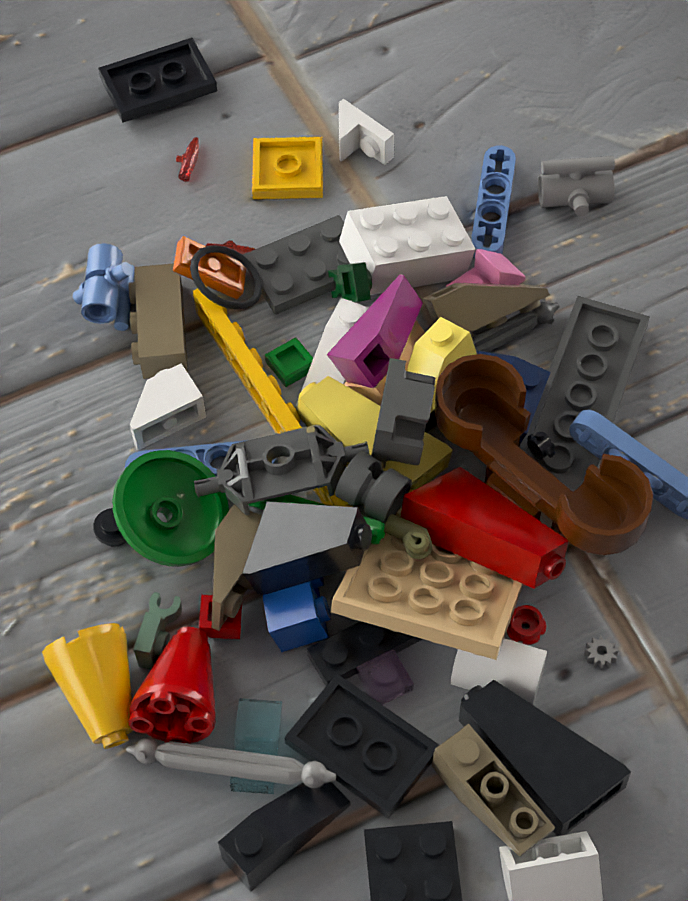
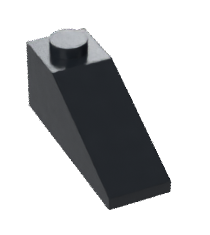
(279, 831)

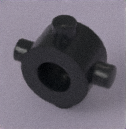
(541, 445)

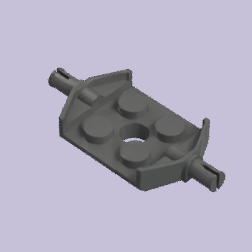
(252, 477)

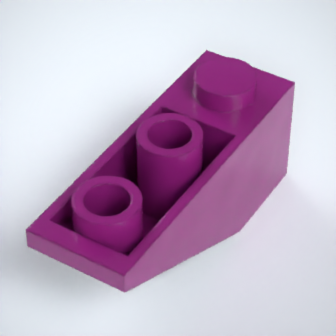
(378, 335)

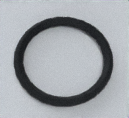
(211, 296)

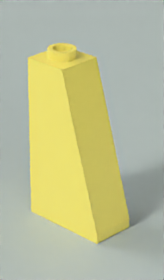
(354, 420)

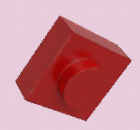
(231, 628)

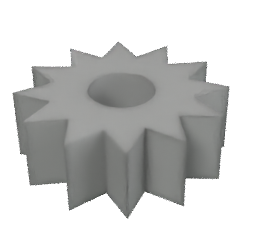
(601, 660)

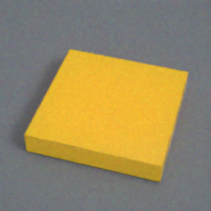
(287, 168)

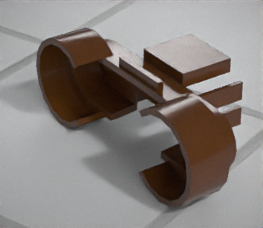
(484, 411)

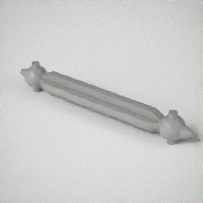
(231, 763)

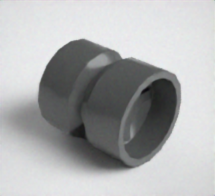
(369, 485)

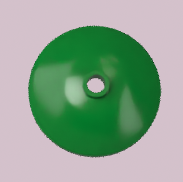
(165, 485)

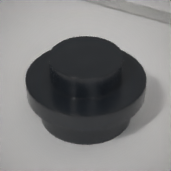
(107, 529)

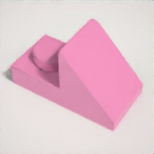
(491, 269)

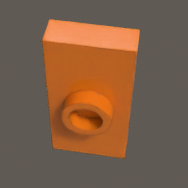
(214, 269)

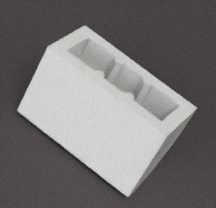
(516, 668)
(554, 870)

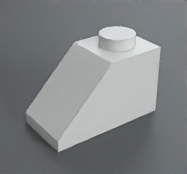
(166, 406)

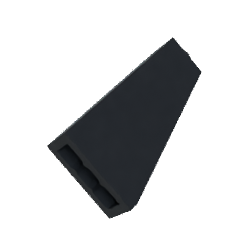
(548, 760)

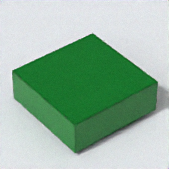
(289, 361)

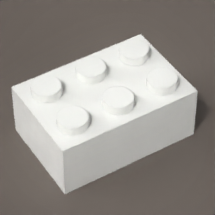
(408, 239)

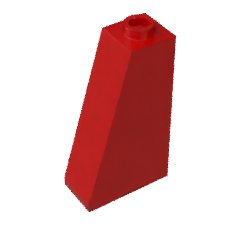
(486, 528)

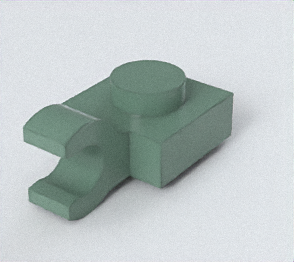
(152, 634)

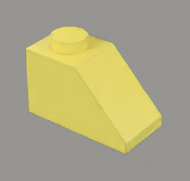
(438, 348)

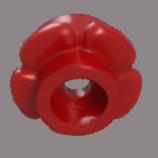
(530, 616)

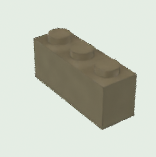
(158, 319)

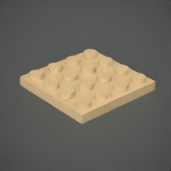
(430, 597)

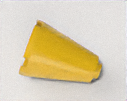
(95, 680)

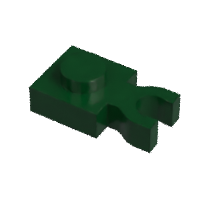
(352, 282)

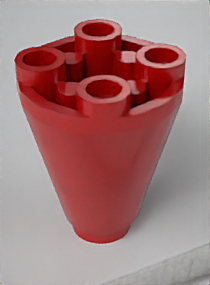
(178, 692)

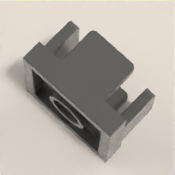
(403, 415)

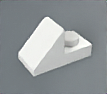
(363, 132)

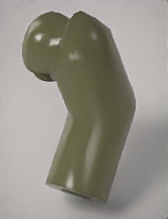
(414, 537)

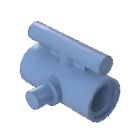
(106, 287)

